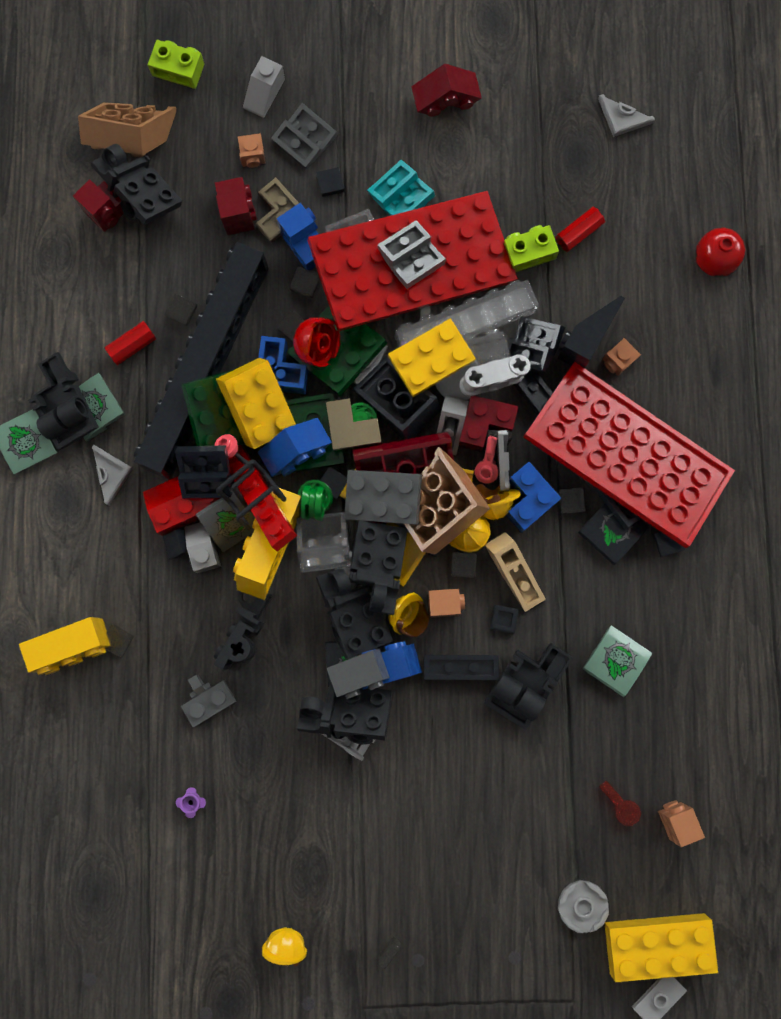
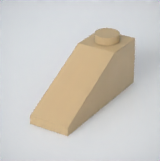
(515, 571)

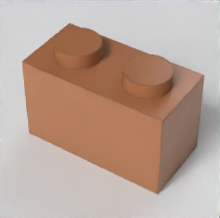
(445, 603)
(680, 823)

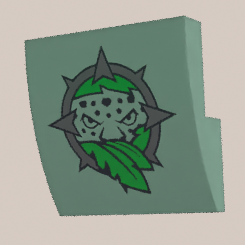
(101, 403)
(23, 443)
(617, 661)

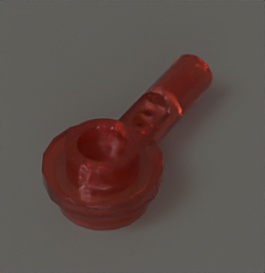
(626, 811)

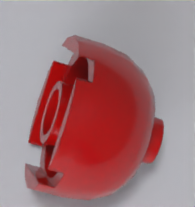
(720, 252)
(316, 341)

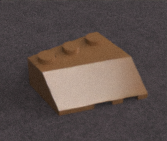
(120, 124)
(446, 504)

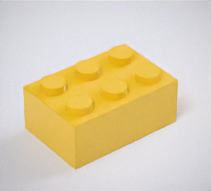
(256, 402)
(65, 646)

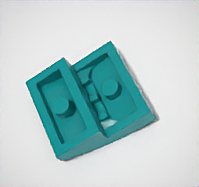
(400, 190)

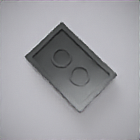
(383, 497)

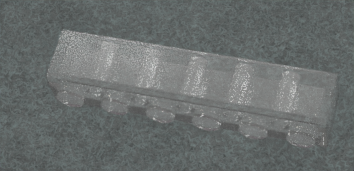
(477, 315)

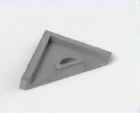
(622, 117)
(503, 460)
(110, 472)

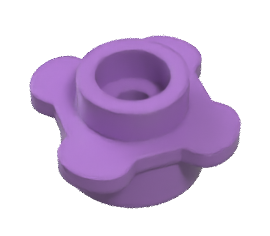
(183, 802)

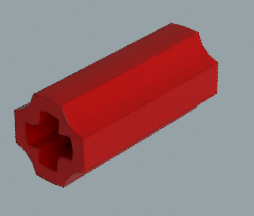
(580, 229)
(130, 343)

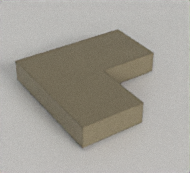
(280, 201)
(346, 432)

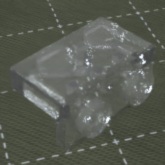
(488, 347)

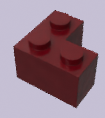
(446, 88)
(99, 204)
(235, 205)
(483, 416)

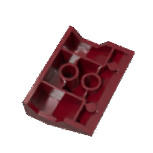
(402, 456)

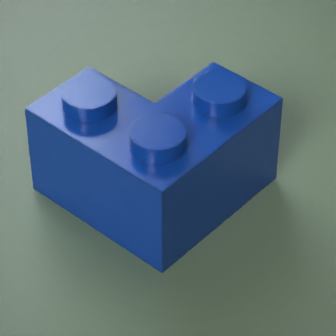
(295, 229)
(290, 376)
(294, 447)
(536, 495)
(400, 661)

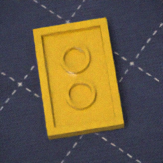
(431, 357)

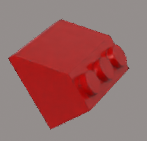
(169, 509)

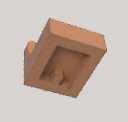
(251, 150)
(620, 357)

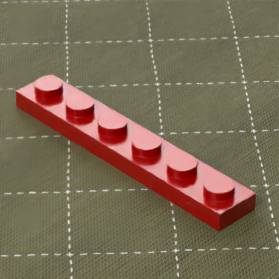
(267, 512)

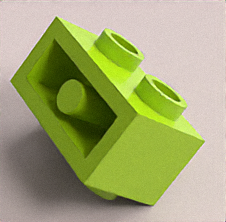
(176, 63)
(531, 247)

